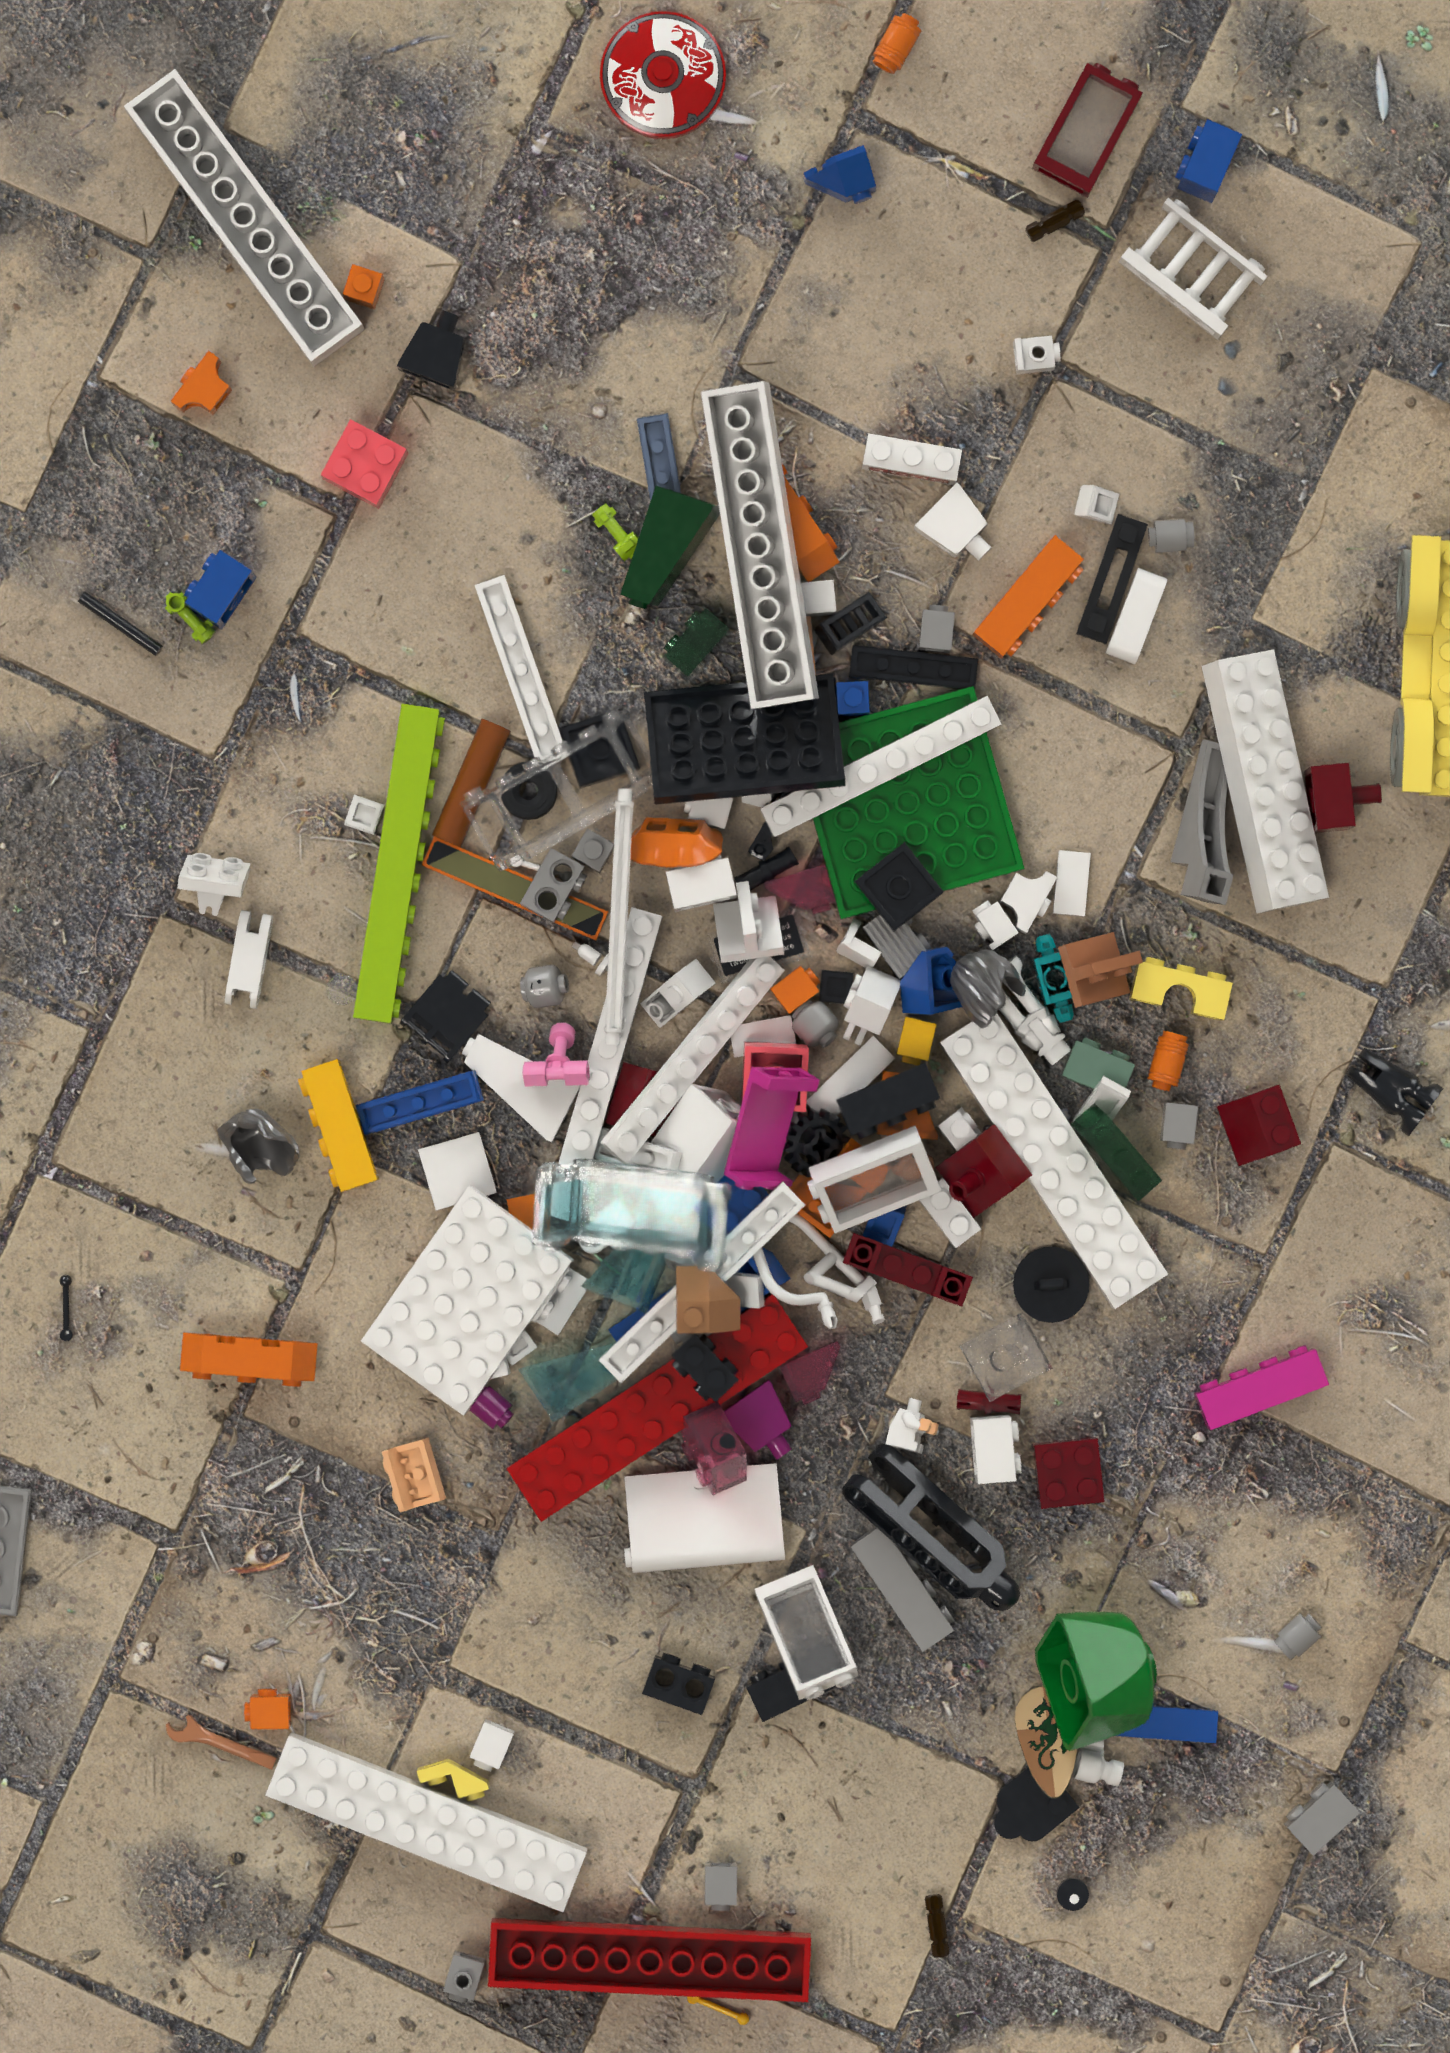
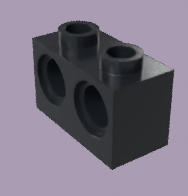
(675, 1692)

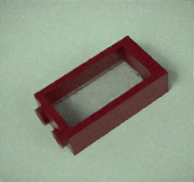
(1088, 129)

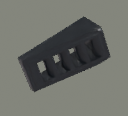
(829, 639)

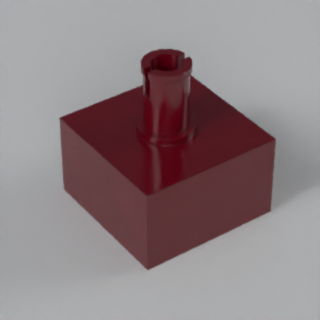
(1333, 797)
(983, 1171)

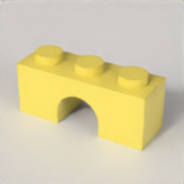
(1208, 993)

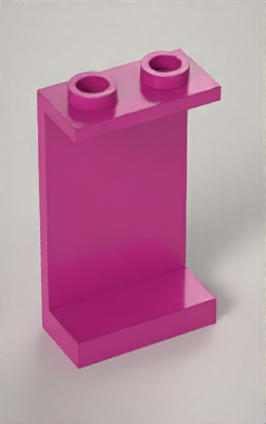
(765, 1126)

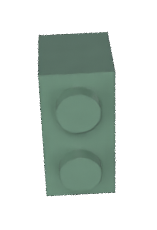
(1089, 1064)

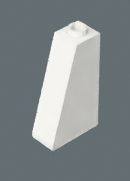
(503, 1071)

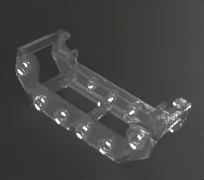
(581, 816)

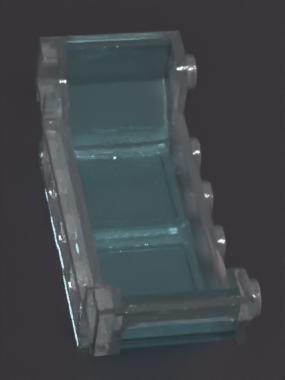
(632, 1209)

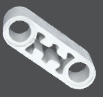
(1136, 616)

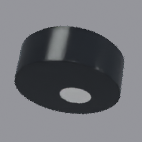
(1072, 1894)

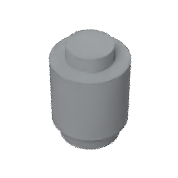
(1171, 535)
(1298, 1635)

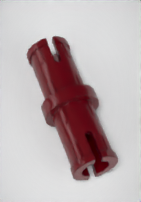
(978, 1401)

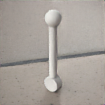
(564, 876)

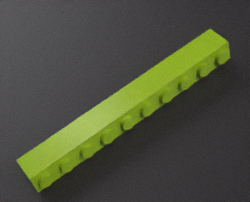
(397, 862)

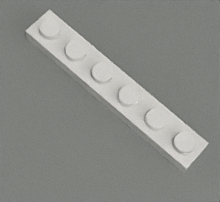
(519, 666)

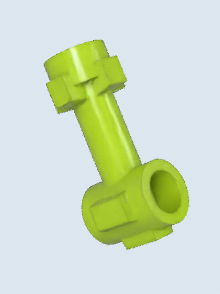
(626, 543)
(202, 630)

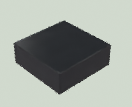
(835, 986)

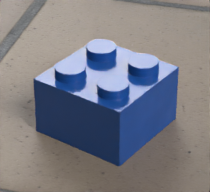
(1211, 155)
(219, 588)

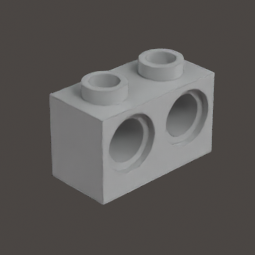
(546, 883)

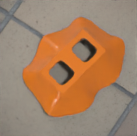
(663, 845)

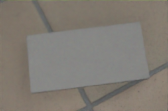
(13, 1534)

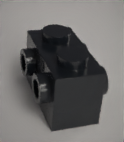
(703, 1365)

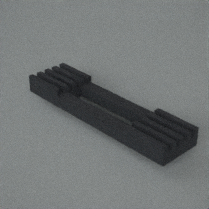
(1127, 536)

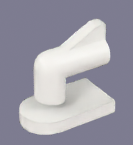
(592, 956)

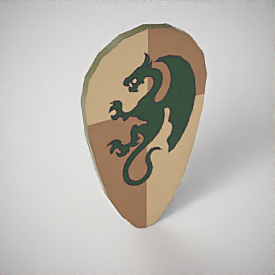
(1042, 1744)

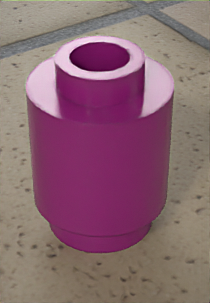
(492, 1408)

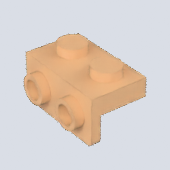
(413, 1475)

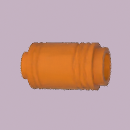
(896, 43)
(1168, 1060)

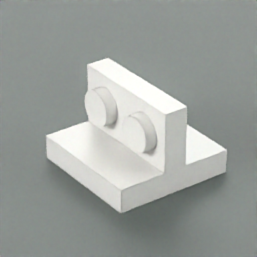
(748, 926)
(561, 1302)

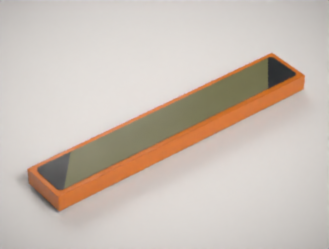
(508, 886)

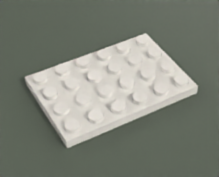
(466, 1300)

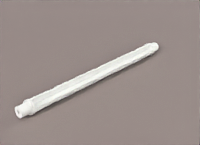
(618, 916)

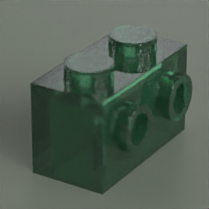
(696, 643)

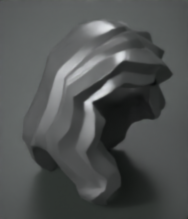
(978, 984)
(258, 1143)

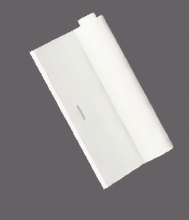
(690, 1528)

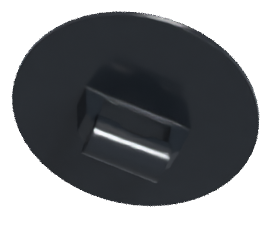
(1051, 1284)

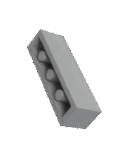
(903, 1588)

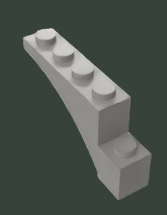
(1202, 831)

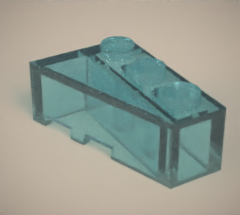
(628, 1278)
(568, 1380)

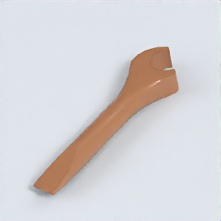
(197, 1733)

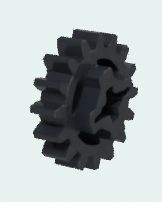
(813, 1140)

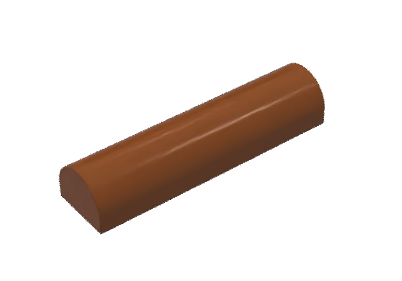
(474, 772)

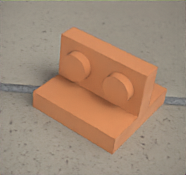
(1097, 969)

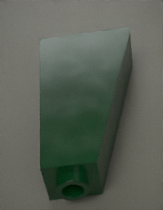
(665, 544)

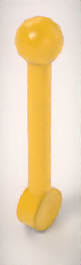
(742, 2018)

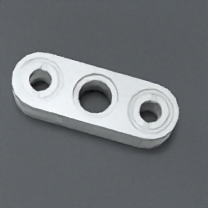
(248, 958)

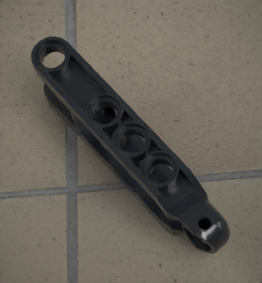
(894, 1520)

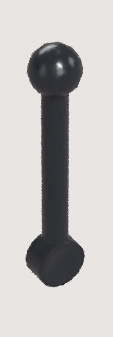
(66, 1334)

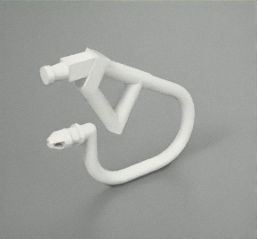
(864, 1289)

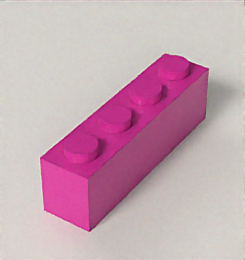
(1261, 1388)

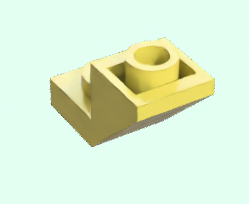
(465, 1781)

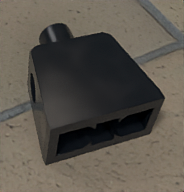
(435, 352)

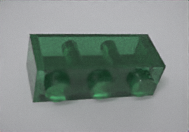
(1116, 1152)

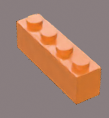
(1028, 597)

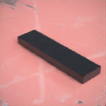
(913, 667)

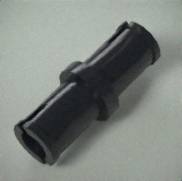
(768, 869)

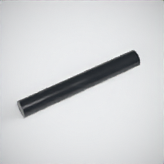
(120, 623)

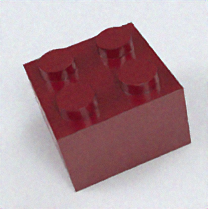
(1068, 1472)

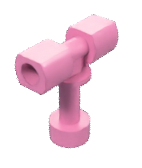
(557, 1065)

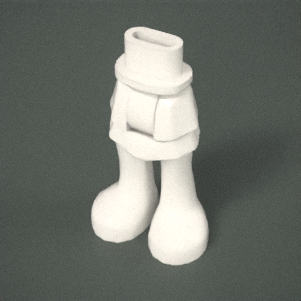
(1039, 1027)

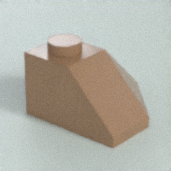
(704, 1302)

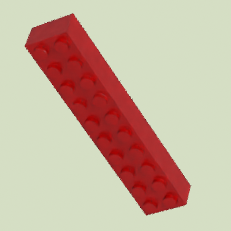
(648, 1413)
(649, 1959)

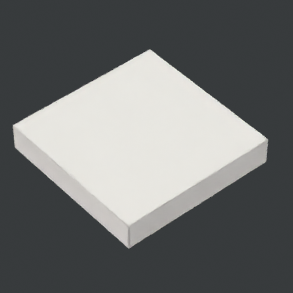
(454, 1167)

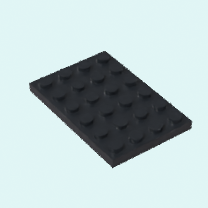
(717, 747)

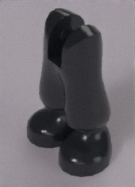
(1391, 1086)

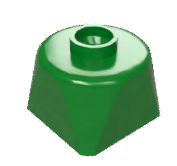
(1096, 1676)

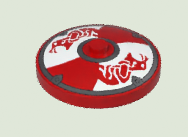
(662, 75)

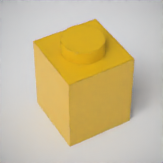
(915, 1041)

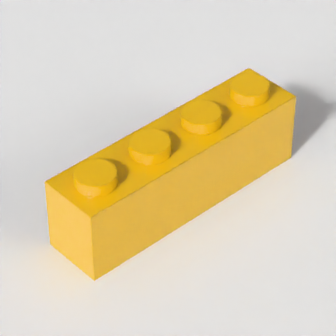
(339, 1125)

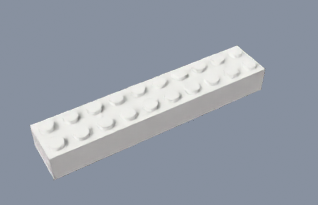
(244, 217)
(759, 544)
(1057, 1159)
(426, 1822)

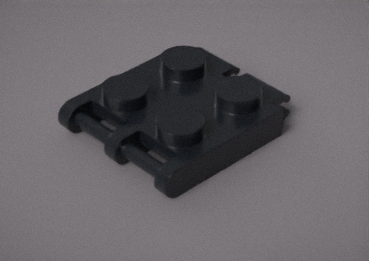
(447, 1014)

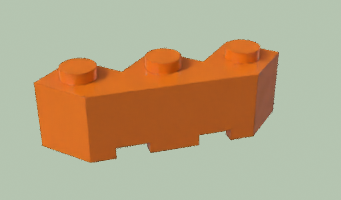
(813, 549)
(248, 1358)

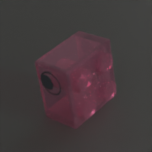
(714, 1448)

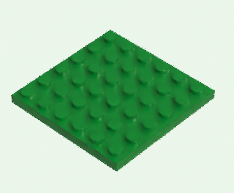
(943, 810)

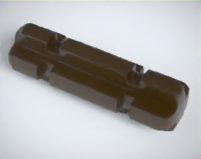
(1055, 220)
(937, 1925)

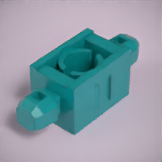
(1063, 1010)

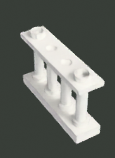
(1188, 300)

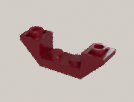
(907, 1269)

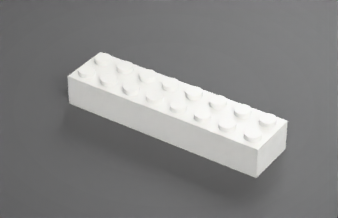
(1265, 781)

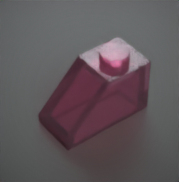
(804, 889)
(810, 1372)

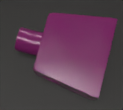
(761, 1420)

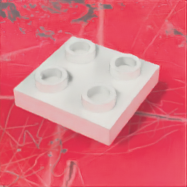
(213, 879)

